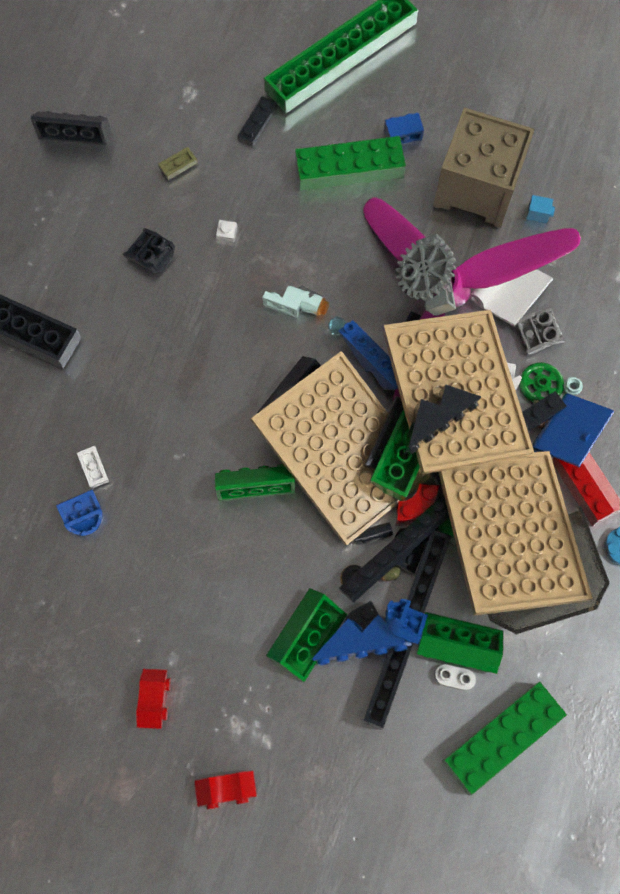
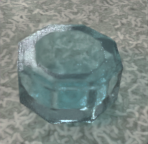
(336, 324)

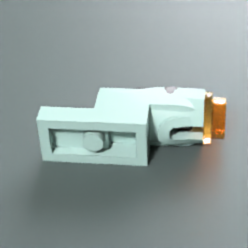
(295, 300)

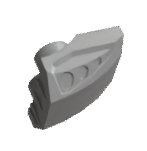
(540, 330)

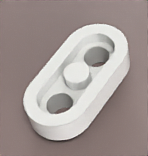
(455, 677)

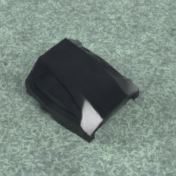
(151, 251)

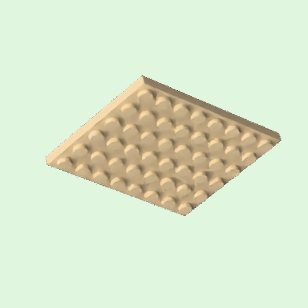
(470, 357)
(323, 439)
(514, 535)

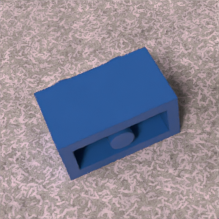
(407, 127)

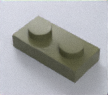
(178, 163)

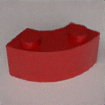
(411, 509)
(152, 698)
(224, 789)

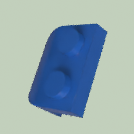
(81, 513)
(405, 621)

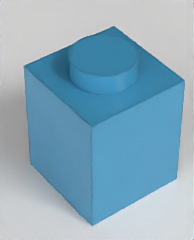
(540, 209)

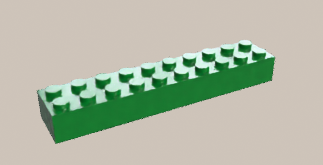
(339, 52)

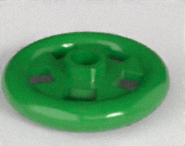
(537, 368)

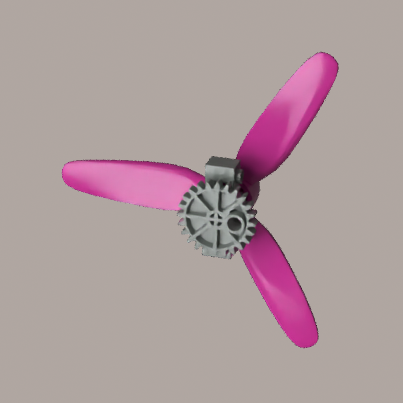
(431, 260)

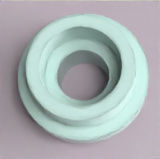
(573, 381)

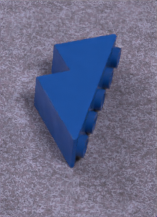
(369, 354)
(354, 641)

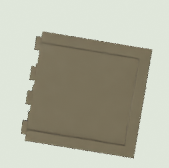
(483, 165)

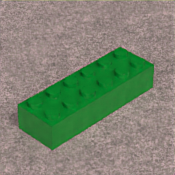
(350, 163)
(504, 738)

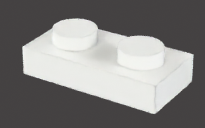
(93, 467)

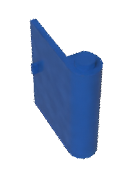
(573, 430)

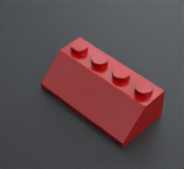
(589, 488)

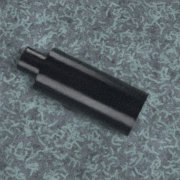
(375, 533)

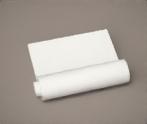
(513, 298)

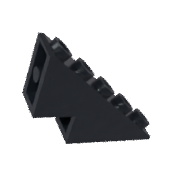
(432, 417)

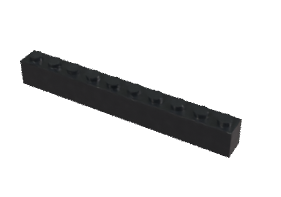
(396, 660)

